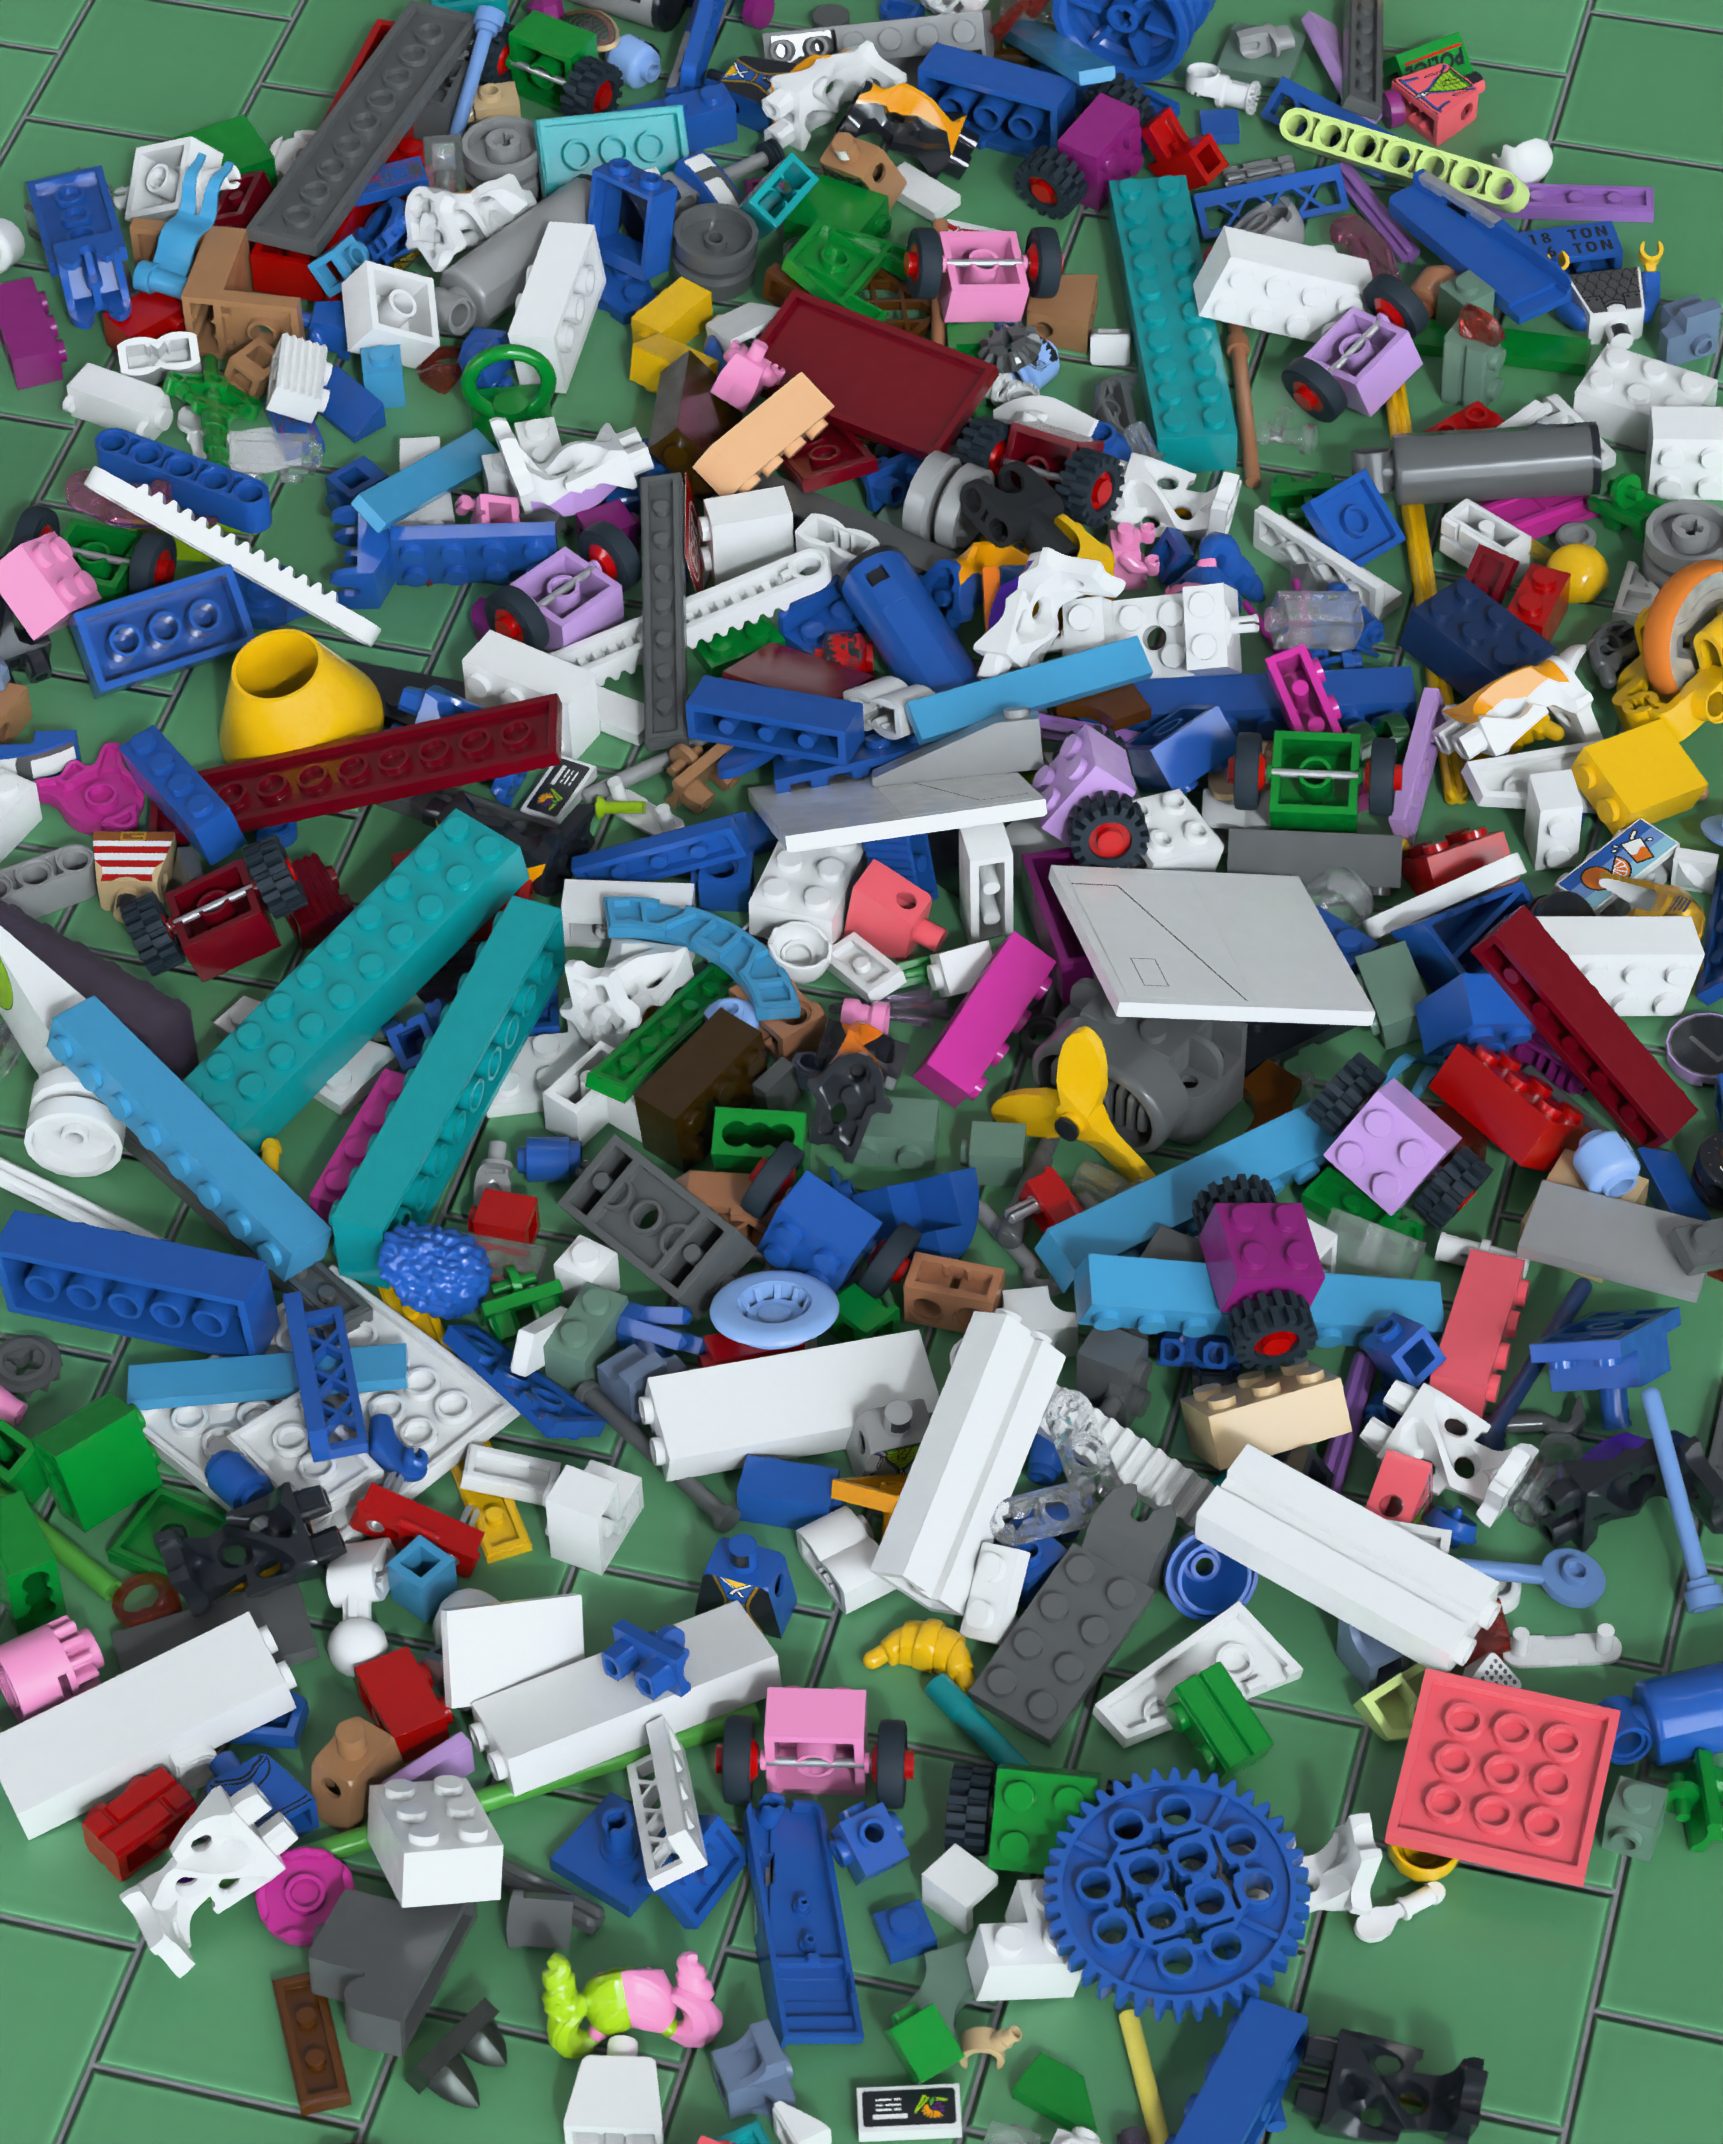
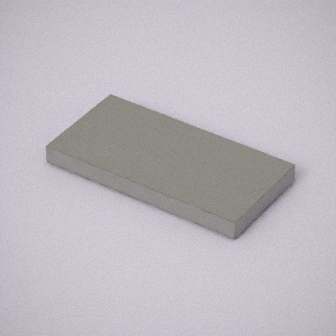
(1607, 1240)

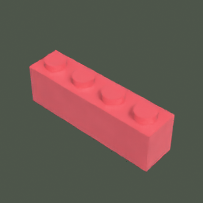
(1478, 1329)

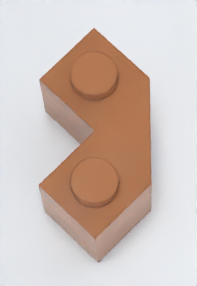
(724, 1195)

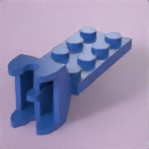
(82, 243)
(437, 552)

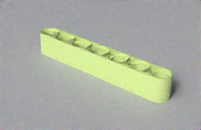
(1390, 149)

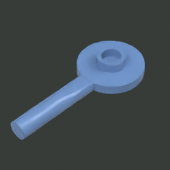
(1564, 1574)

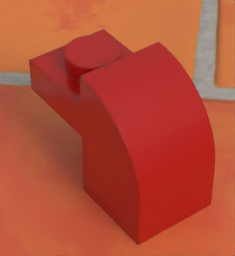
(1178, 155)

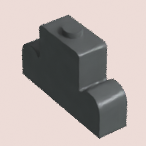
(386, 1963)

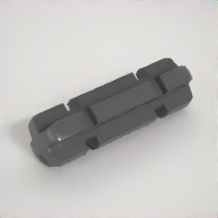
(1258, 170)

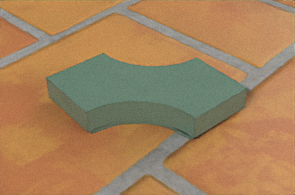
(945, 1982)

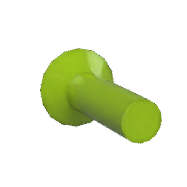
(605, 807)

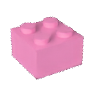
(45, 584)

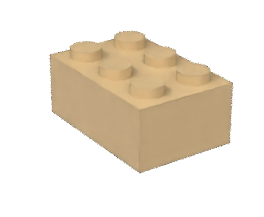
(1266, 1411)

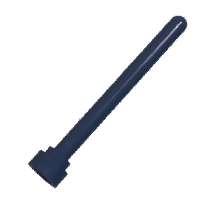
(1530, 1371)

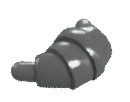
(1113, 401)
(1611, 650)

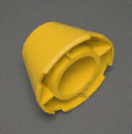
(293, 696)

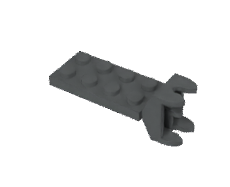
(1078, 1619)

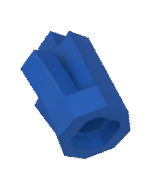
(652, 1332)

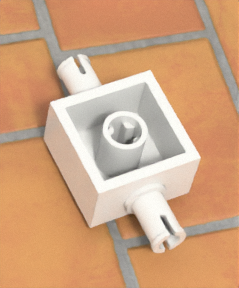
(159, 176)

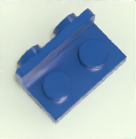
(815, 616)
(698, 1892)

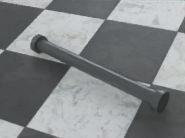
(723, 1516)

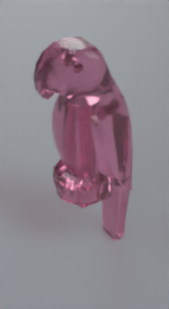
(1365, 243)
(93, 504)

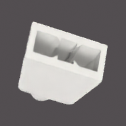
(615, 2098)

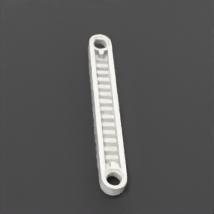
(226, 551)
(706, 613)
(1157, 1476)

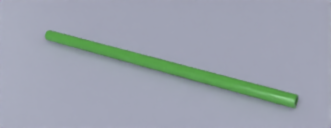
(499, 1794)

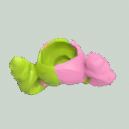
(628, 2000)

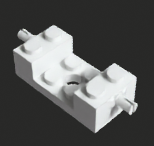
(1198, 625)

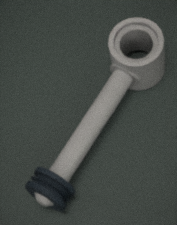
(767, 157)

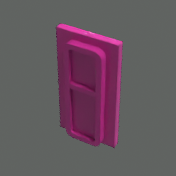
(1541, 515)

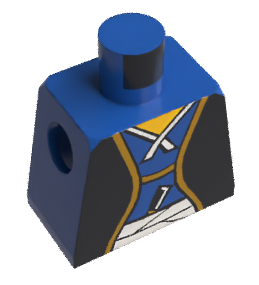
(748, 84)
(754, 1578)

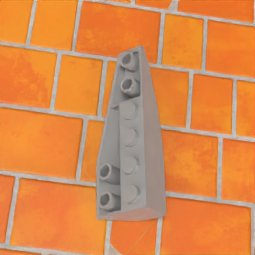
(897, 41)

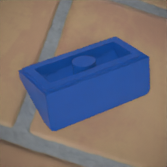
(352, 407)
(1670, 1184)

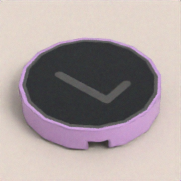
(1696, 1048)

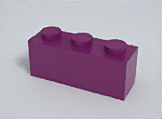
(29, 335)

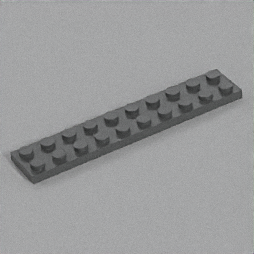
(362, 129)

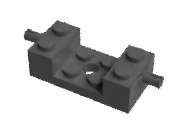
(687, 1249)
(1115, 1362)

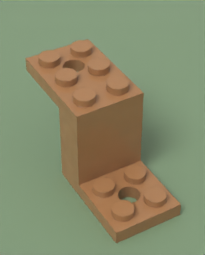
(220, 290)

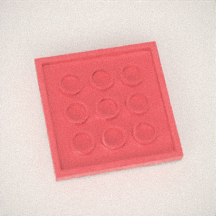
(1503, 1777)

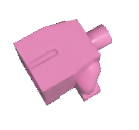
(746, 375)
(489, 508)
(1128, 557)

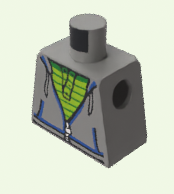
(887, 1438)

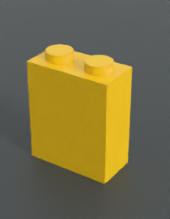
(1638, 776)

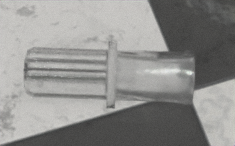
(1142, 443)

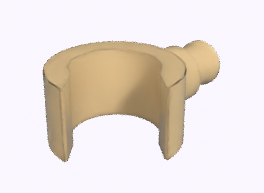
(988, 2041)

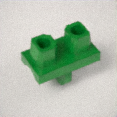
(1288, 496)
(1625, 505)
(502, 1312)
(1696, 1800)

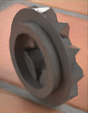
(1024, 349)
(21, 1351)

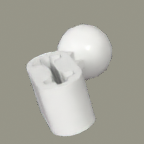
(354, 1584)

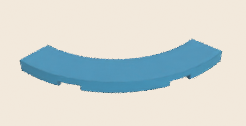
(713, 938)

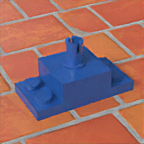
(1609, 1355)

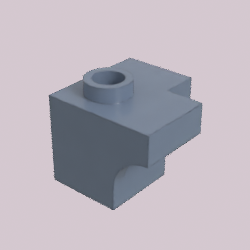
(1688, 329)
(626, 1374)
(1367, 1658)
(753, 2073)

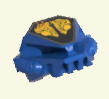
(387, 235)

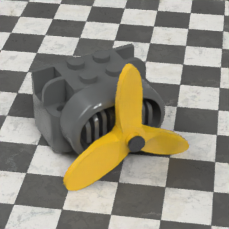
(1128, 1080)

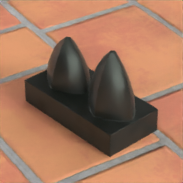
(444, 2069)

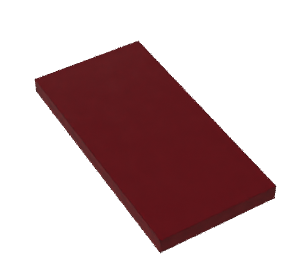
(877, 375)

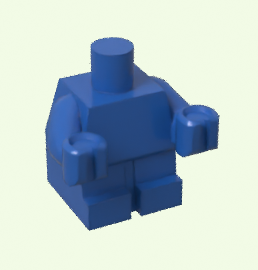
(328, 327)
(479, 340)
(409, 1039)

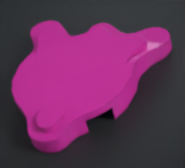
(95, 795)

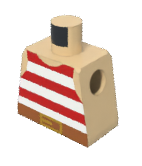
(132, 866)

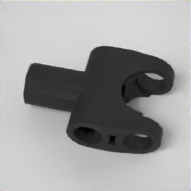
(1018, 513)

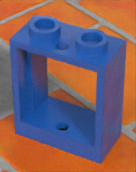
(616, 249)

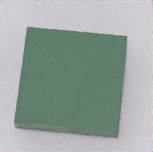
(1263, 69)

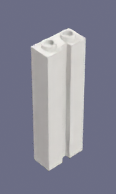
(779, 1403)
(968, 1460)
(1348, 1561)
(586, 1717)
(131, 1724)

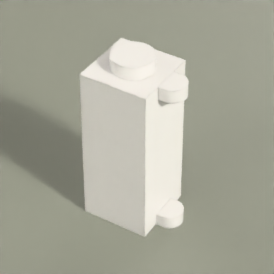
(118, 402)

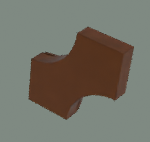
(1112, 708)
(1270, 1092)

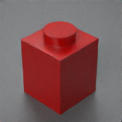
(505, 1216)

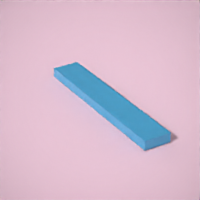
(1059, 53)
(423, 481)
(1033, 686)
(256, 1377)

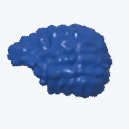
(435, 1269)

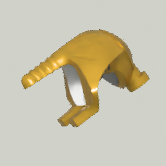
(1655, 899)

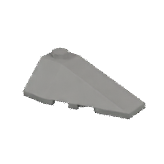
(989, 747)

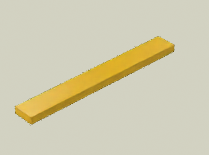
(498, 1516)

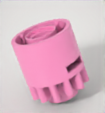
(48, 1667)

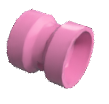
(875, 1015)

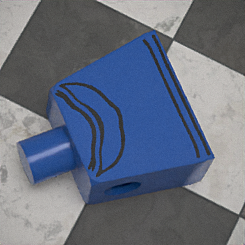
(278, 1786)

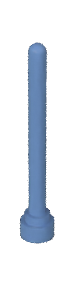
(487, 23)
(1702, 1590)

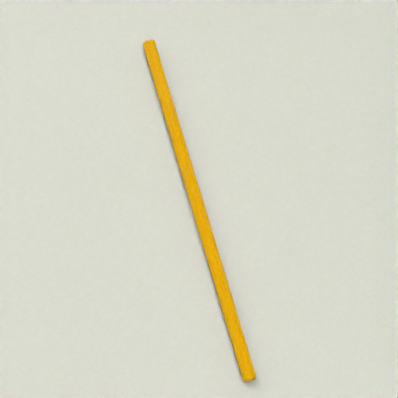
(1424, 587)

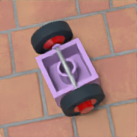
(1361, 355)
(569, 593)

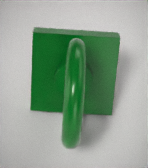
(508, 402)

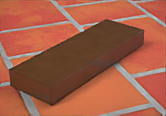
(311, 2045)

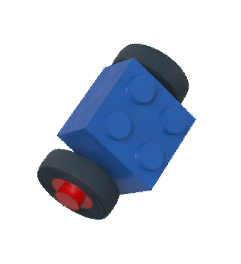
(822, 1229)

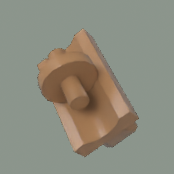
(694, 773)

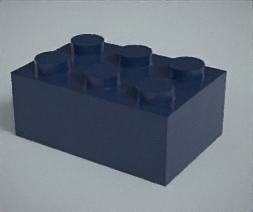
(1470, 638)

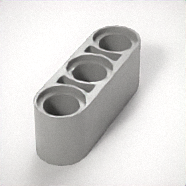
(50, 881)

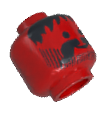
(848, 650)

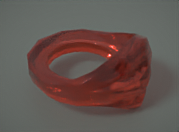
(1480, 326)
(440, 376)
(165, 1605)

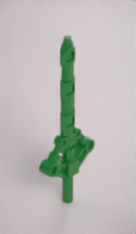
(215, 402)

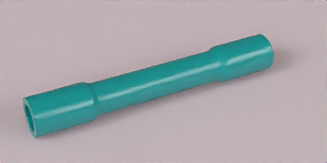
(962, 1711)

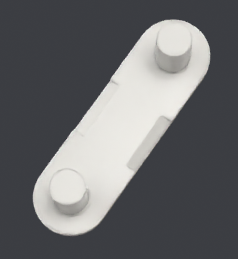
(654, 821)
(1563, 1651)

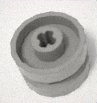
(502, 147)
(934, 504)
(1681, 535)

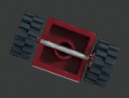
(1064, 459)
(218, 916)

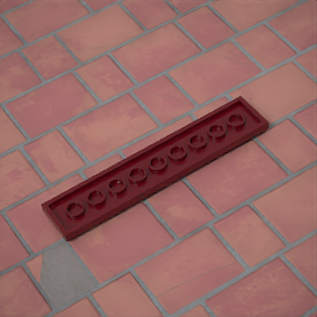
(385, 765)

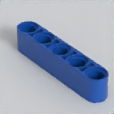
(195, 482)

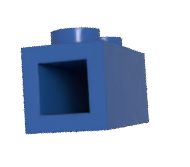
(785, 1492)

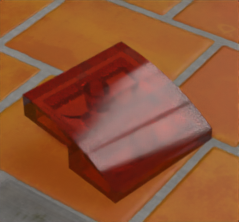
(1014, 12)

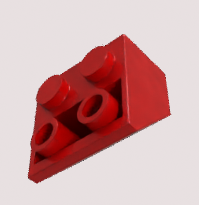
(1446, 860)

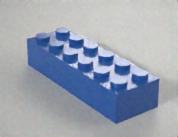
(137, 1286)

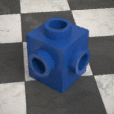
(868, 1841)

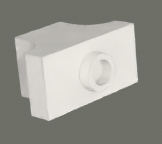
(1043, 1316)

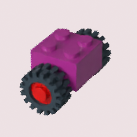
(1092, 152)
(1260, 1269)

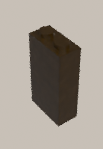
(688, 419)

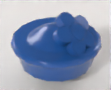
(1462, 1527)

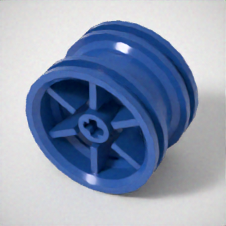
(1135, 35)

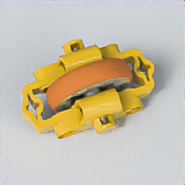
(1679, 655)

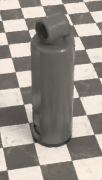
(1486, 463)

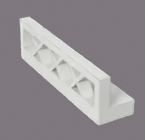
(1293, 545)
(676, 1812)

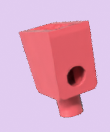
(892, 913)

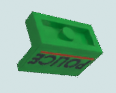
(1445, 50)

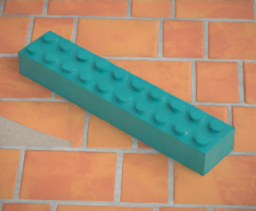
(1172, 345)
(358, 978)
(451, 1085)

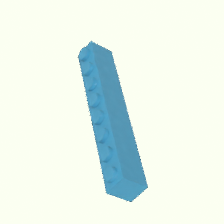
(188, 1138)
(1124, 1225)
(1181, 1298)

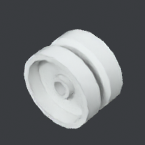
(71, 1127)

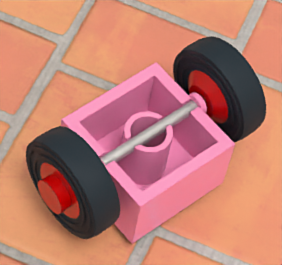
(982, 272)
(815, 1747)

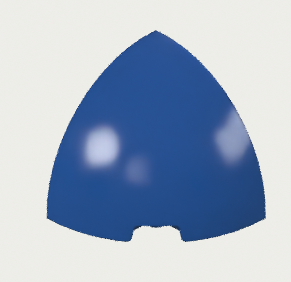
(938, 1207)

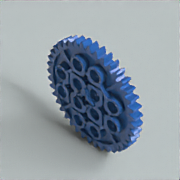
(1135, 1967)

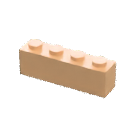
(764, 437)

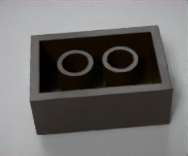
(705, 1073)

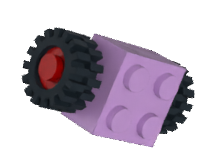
(1091, 799)
(1395, 1144)

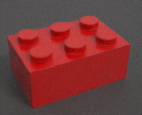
(1509, 1105)

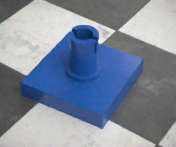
(1354, 520)
(606, 1855)

